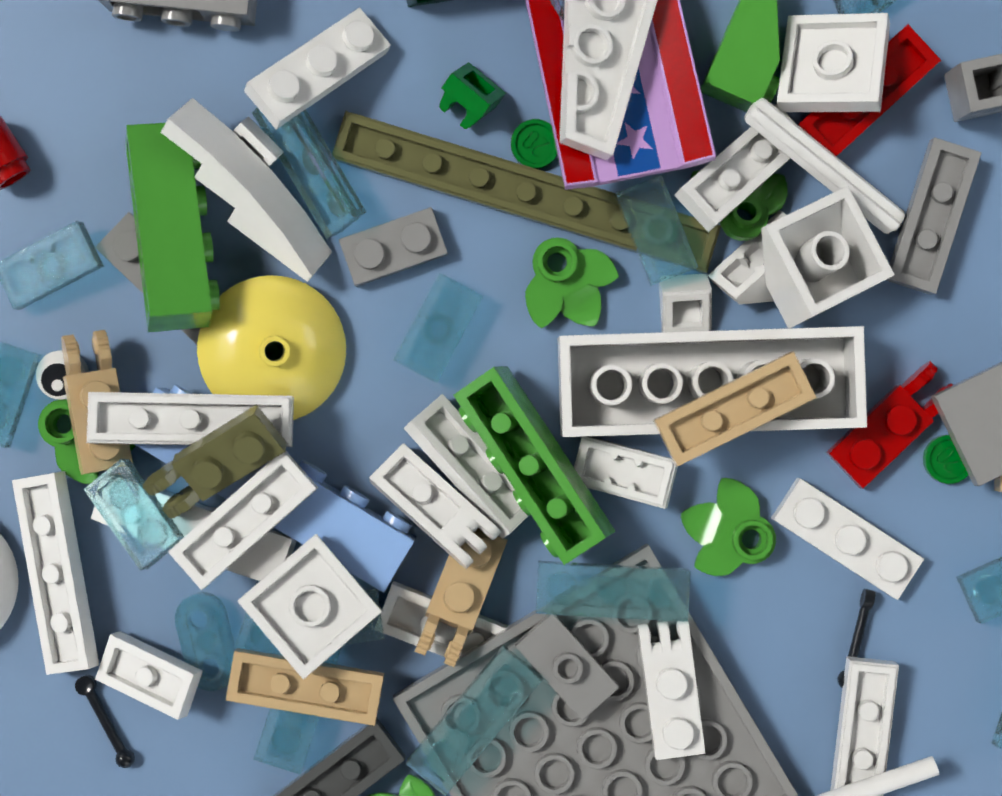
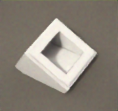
(686, 303)

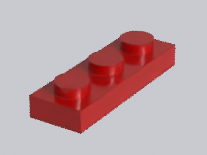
(906, 64)

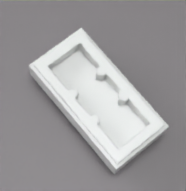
(625, 471)

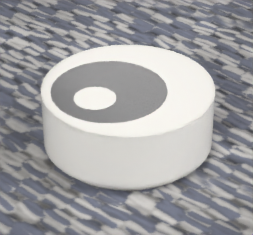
(51, 373)

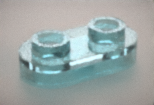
(206, 642)

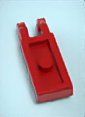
(889, 430)

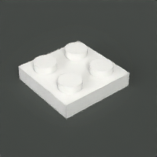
(834, 63)
(309, 606)

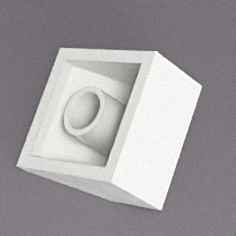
(821, 257)

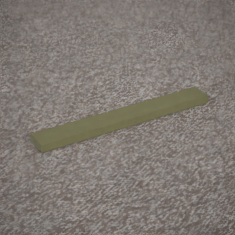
(497, 184)

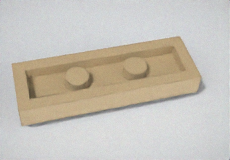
(734, 408)
(327, 692)

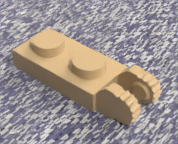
(77, 385)
(461, 596)

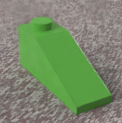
(746, 56)

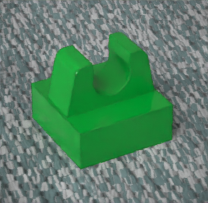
(473, 92)

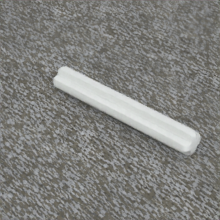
(823, 164)

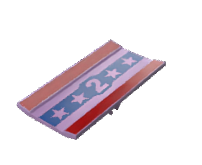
(665, 113)

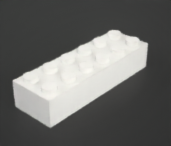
(630, 379)

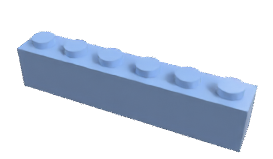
(360, 538)

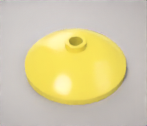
(268, 311)

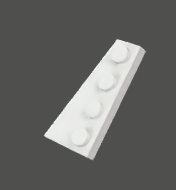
(599, 69)

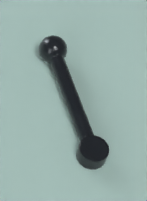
(866, 603)
(86, 686)

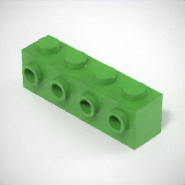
(170, 231)
(533, 464)

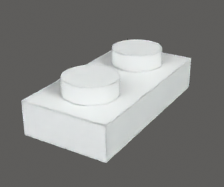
(148, 675)

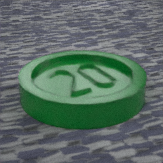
(534, 144)
(943, 461)

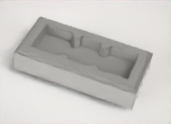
(566, 665)

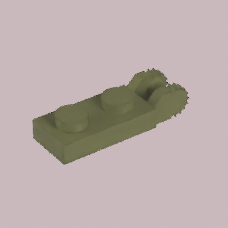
(218, 460)

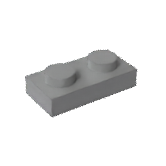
(393, 247)

